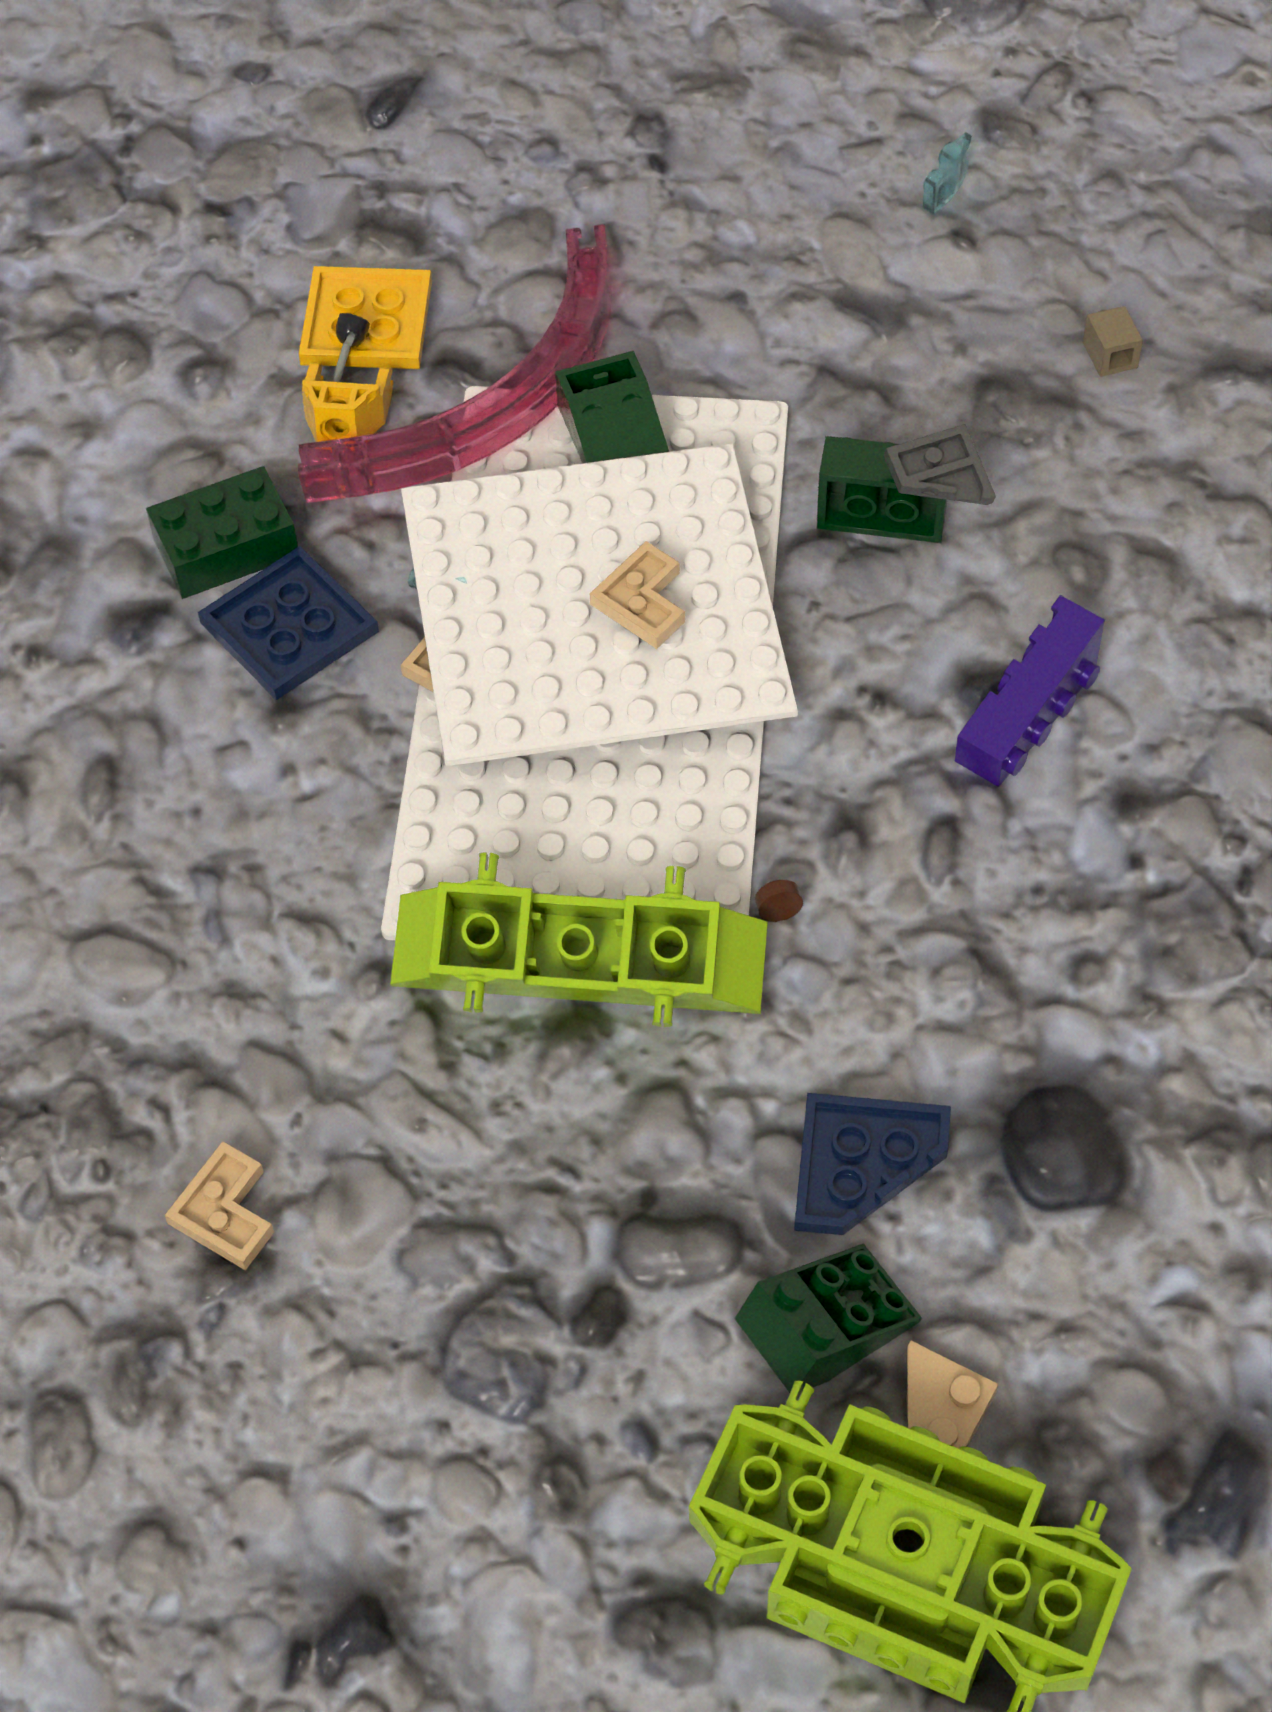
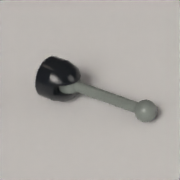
(351, 332)

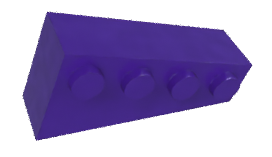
(1032, 693)

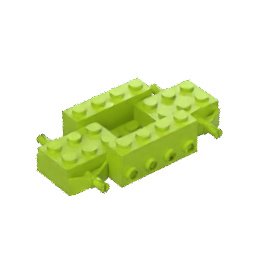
(975, 1584)

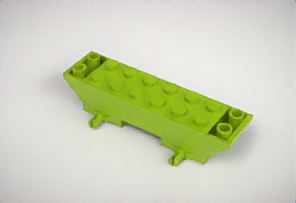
(579, 948)

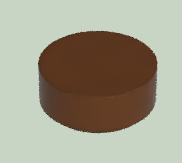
(778, 900)

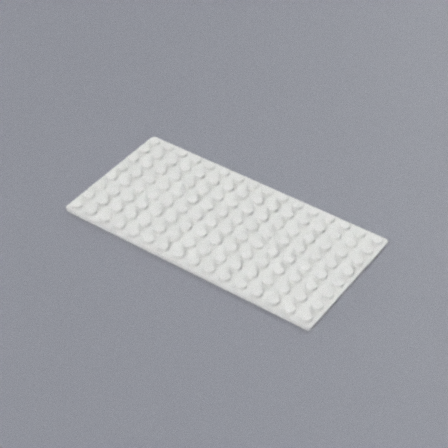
(615, 811)

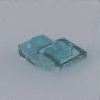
(945, 182)

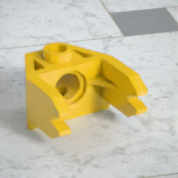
(344, 408)

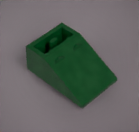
(609, 409)
(825, 1316)

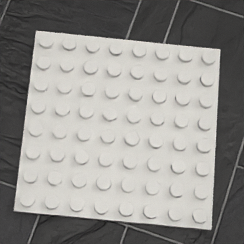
(539, 669)

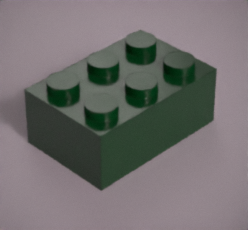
(862, 497)
(222, 531)

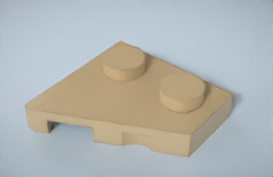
(945, 1396)

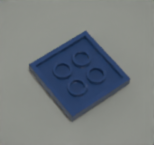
(288, 622)

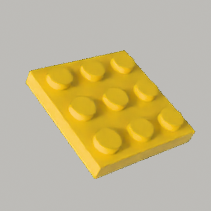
(387, 298)

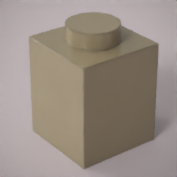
(1112, 341)

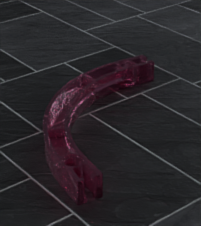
(488, 419)

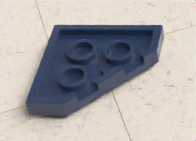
(863, 1156)

